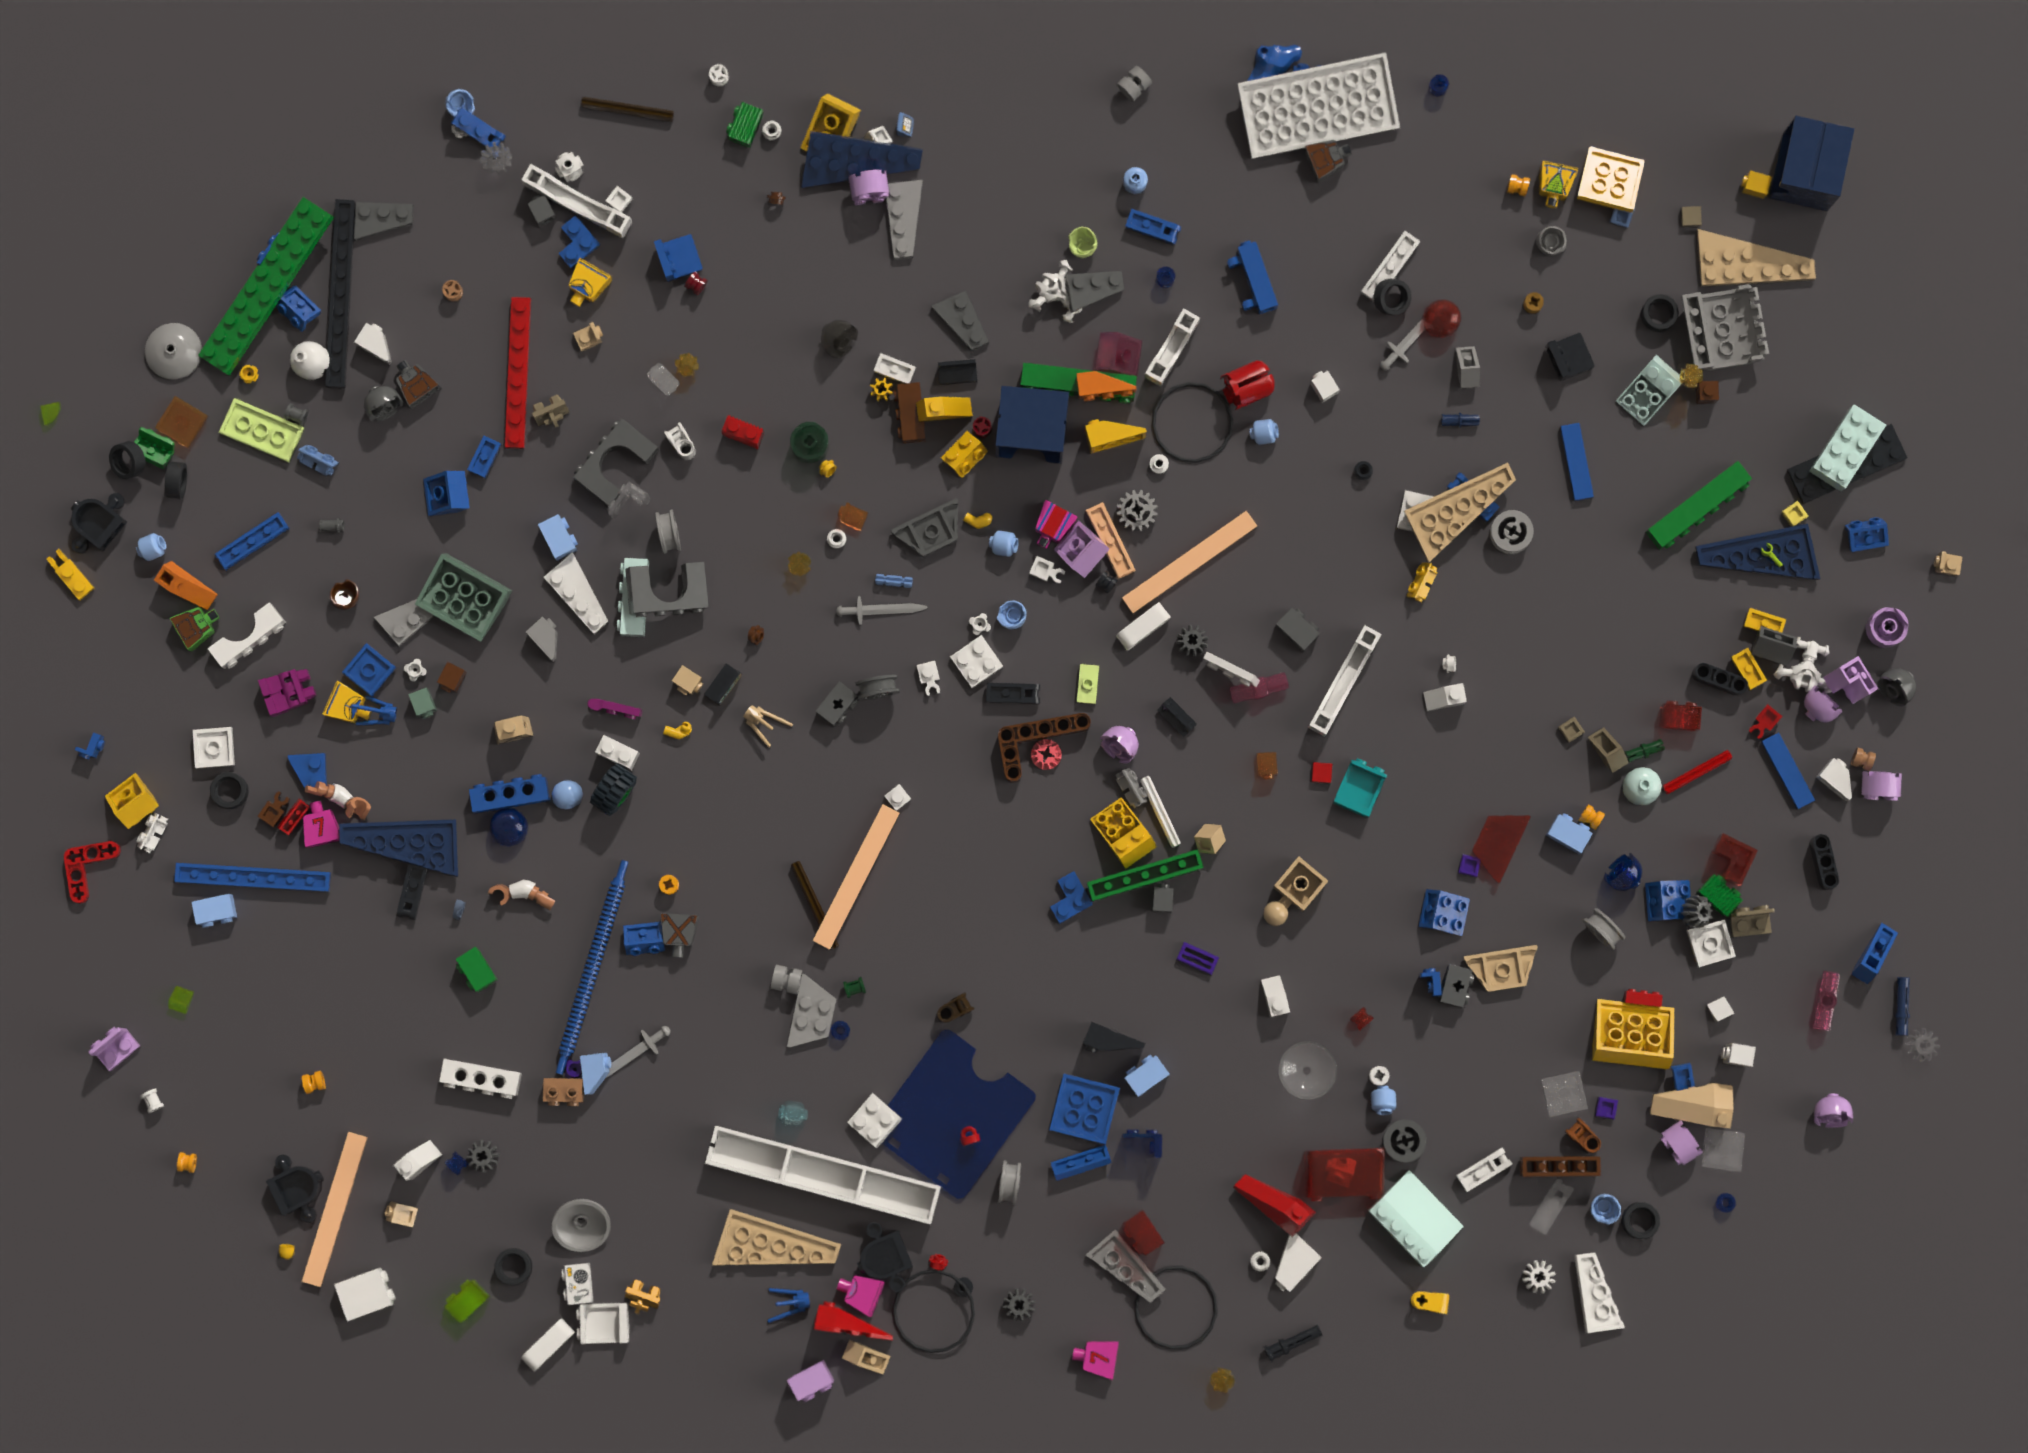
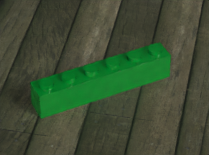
(1064, 379)
(1698, 505)
(1145, 875)

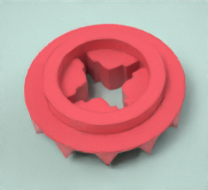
(1037, 757)

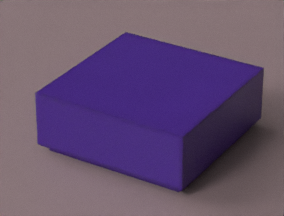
(1469, 865)
(1606, 1108)

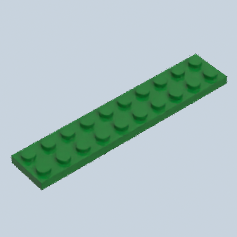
(266, 286)

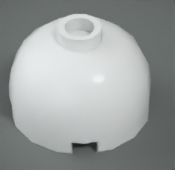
(309, 360)

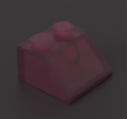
(1118, 354)

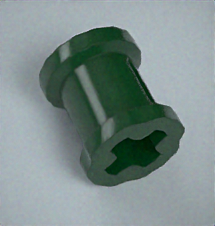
(854, 987)

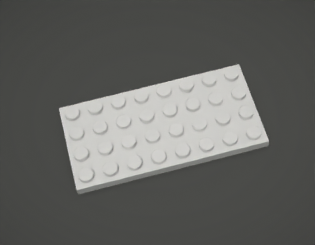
(1318, 105)

